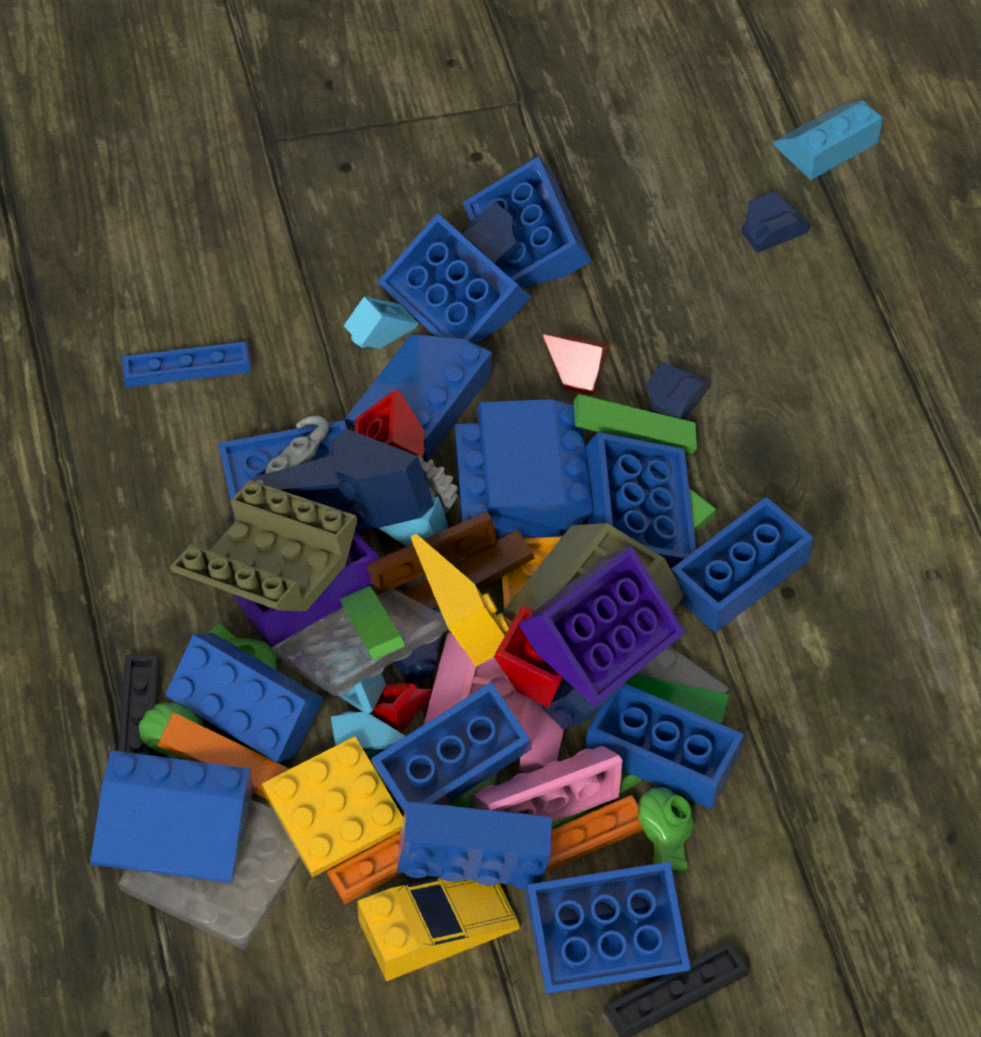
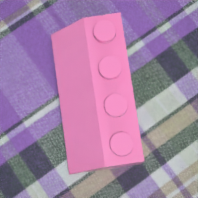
(558, 787)

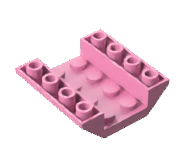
(460, 678)

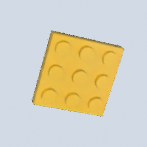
(333, 806)

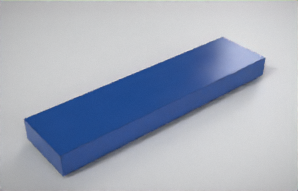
(186, 364)

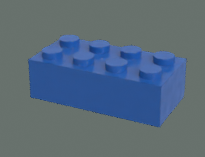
(742, 564)
(244, 696)
(667, 744)
(453, 751)
(473, 845)

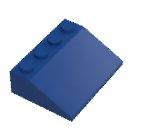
(540, 224)
(452, 285)
(436, 380)
(535, 462)
(472, 488)
(642, 493)
(171, 816)
(607, 928)

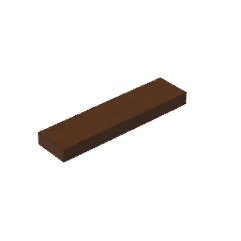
(451, 544)
(483, 566)

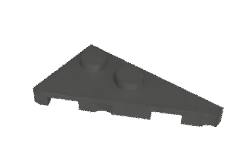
(676, 668)

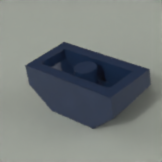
(772, 222)
(493, 234)
(676, 391)

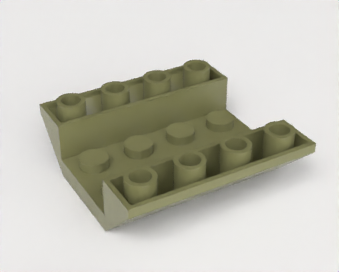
(276, 550)
(578, 552)

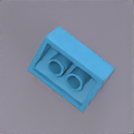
(831, 138)

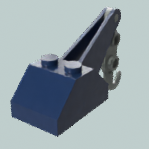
(366, 475)

